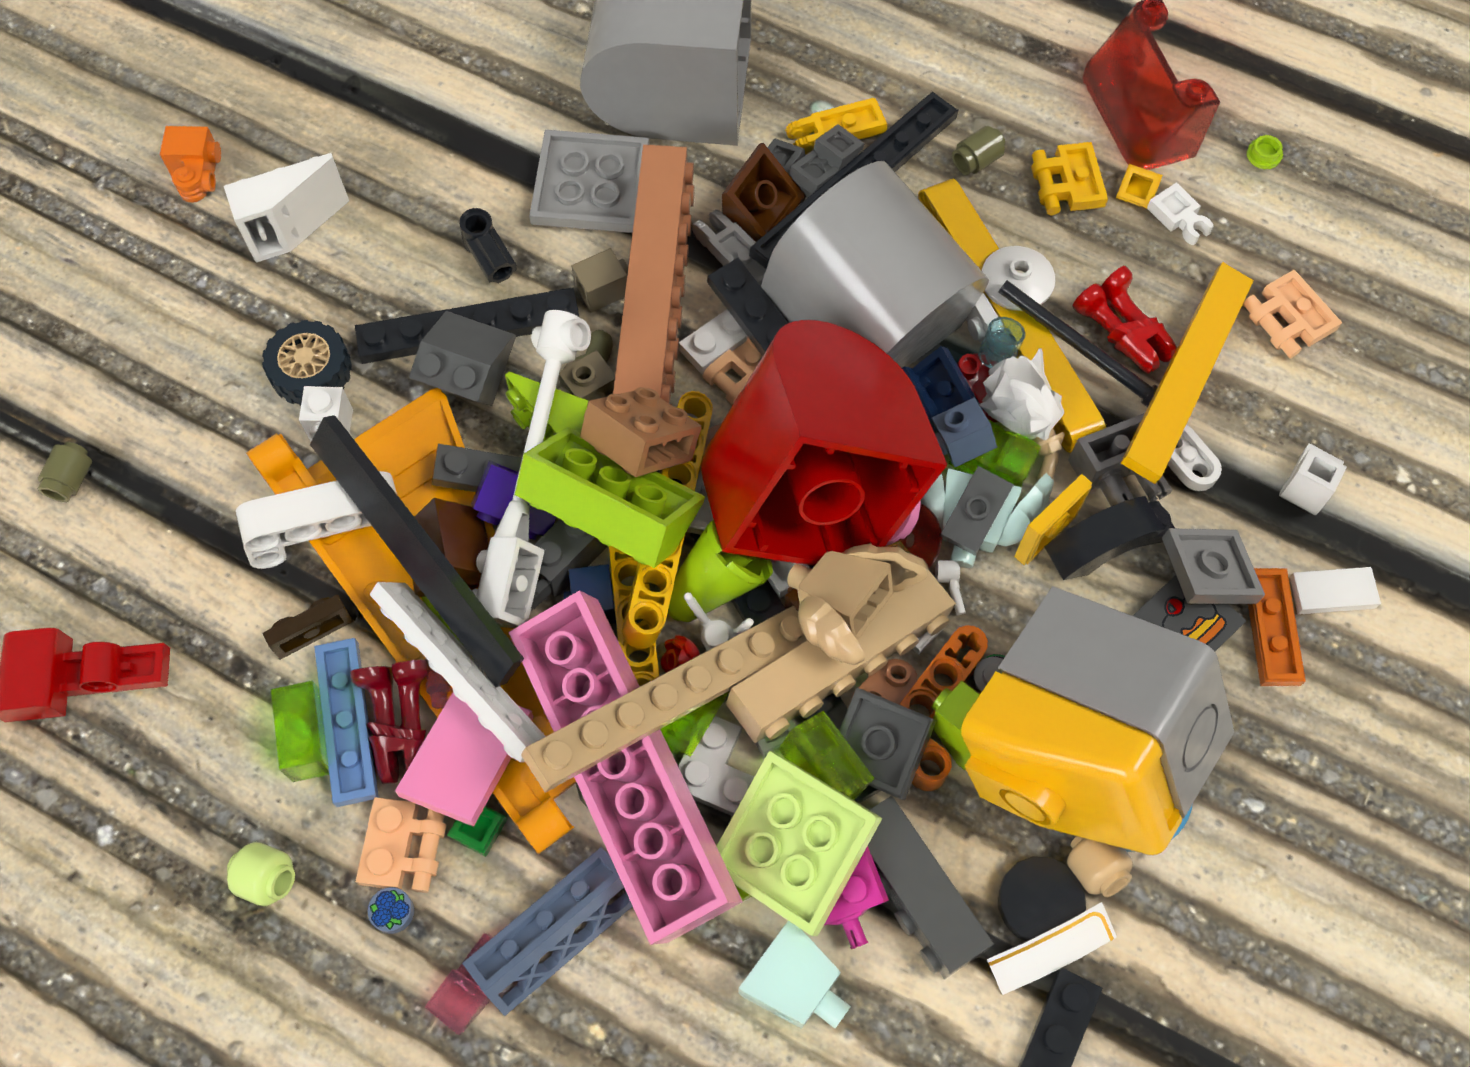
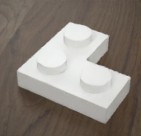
(707, 769)

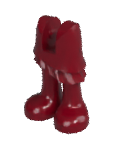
(388, 736)

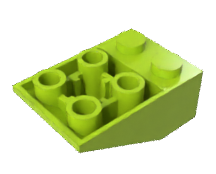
(565, 411)

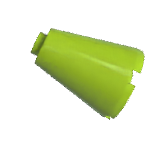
(714, 576)

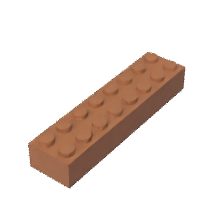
(656, 272)

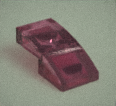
(459, 996)

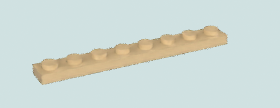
(660, 701)

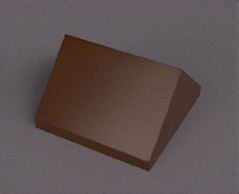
(760, 194)
(457, 535)

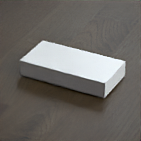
(1334, 590)

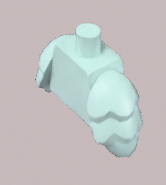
(1007, 527)

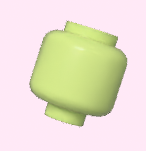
(260, 874)

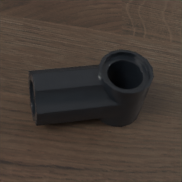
(486, 245)

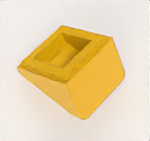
(1138, 186)

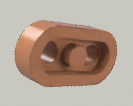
(888, 687)

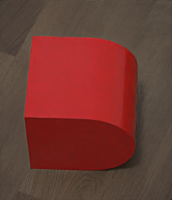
(819, 449)

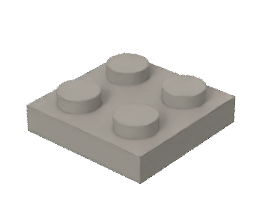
(1212, 566)

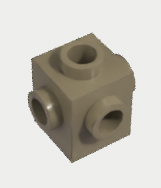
(587, 377)

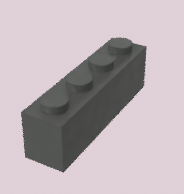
(924, 894)

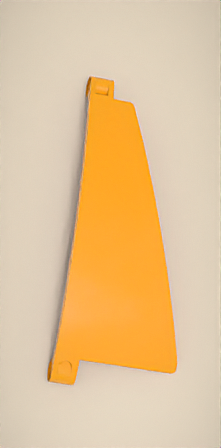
(360, 558)

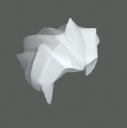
(1022, 396)

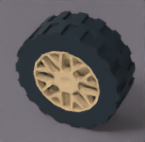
(303, 345)

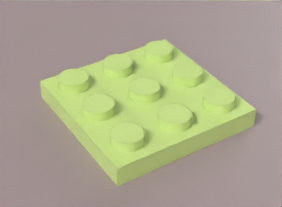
(795, 842)

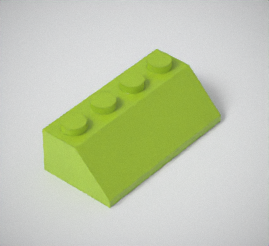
(593, 493)

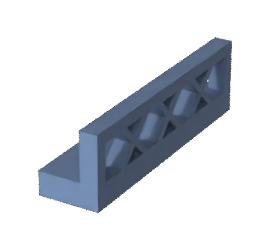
(549, 927)

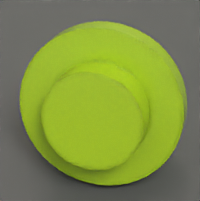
(1265, 152)

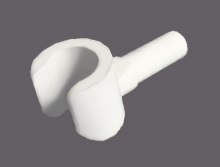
(949, 572)

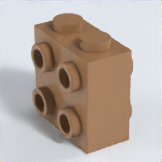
(640, 431)

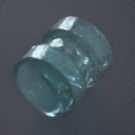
(1002, 341)

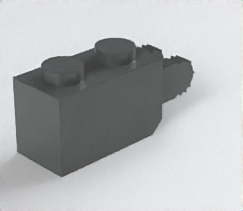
(564, 550)

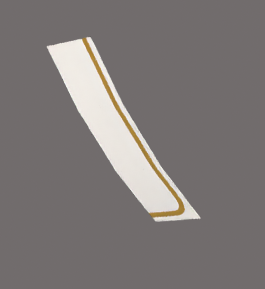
(1052, 949)

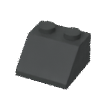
(463, 357)

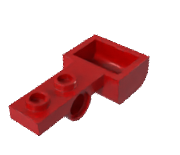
(43, 671)

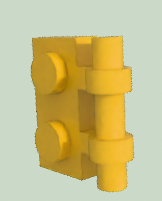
(1080, 178)

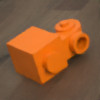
(191, 160)

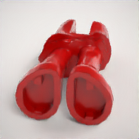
(1140, 337)

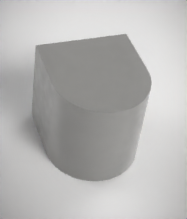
(669, 67)
(875, 266)

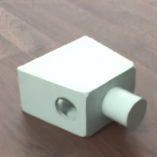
(795, 980)

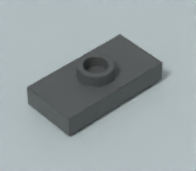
(976, 510)

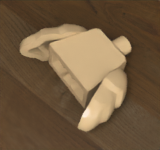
(848, 592)

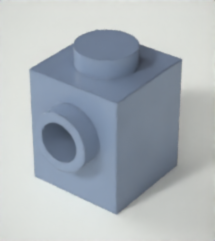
(964, 432)

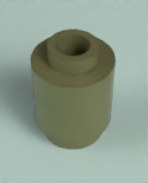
(979, 150)
(64, 471)

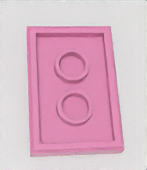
(456, 765)

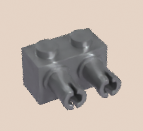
(1100, 458)

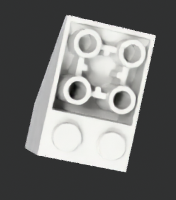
(286, 205)

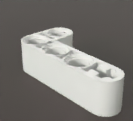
(295, 518)

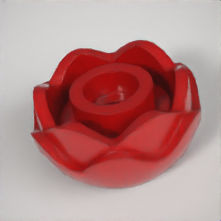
(678, 651)

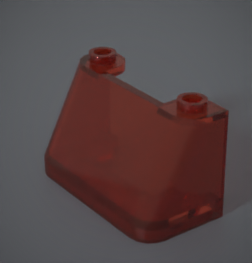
(1140, 97)

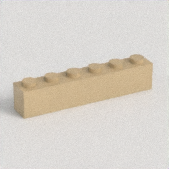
(808, 675)

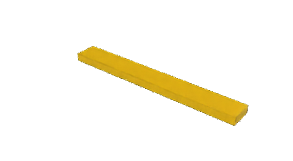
(1187, 374)

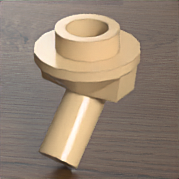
(1050, 452)

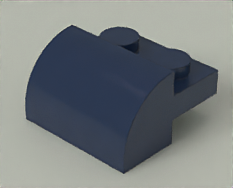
(939, 383)

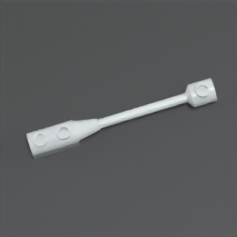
(511, 562)

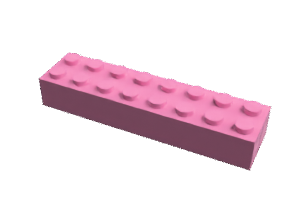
(636, 794)

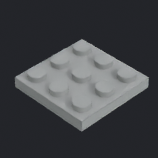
(587, 181)

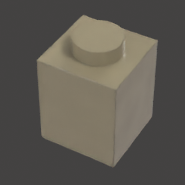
(600, 279)

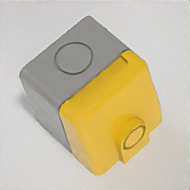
(1099, 725)

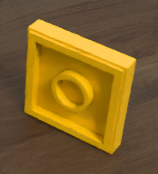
(1053, 520)

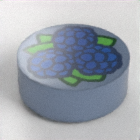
(390, 910)

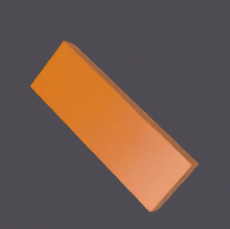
(1276, 631)

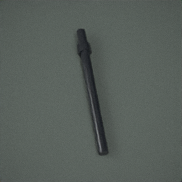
(1078, 342)

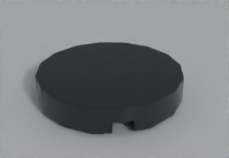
(1039, 896)

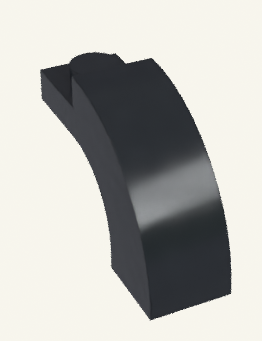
(1108, 535)

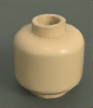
(1100, 866)

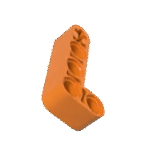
(927, 690)

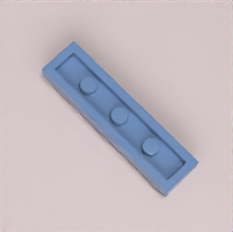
(345, 724)

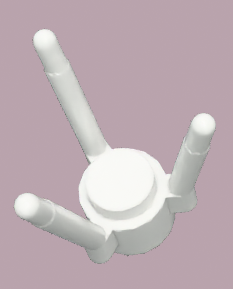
(715, 631)

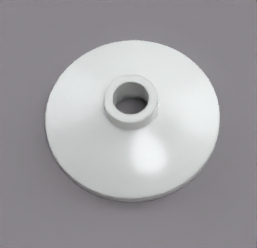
(1036, 281)

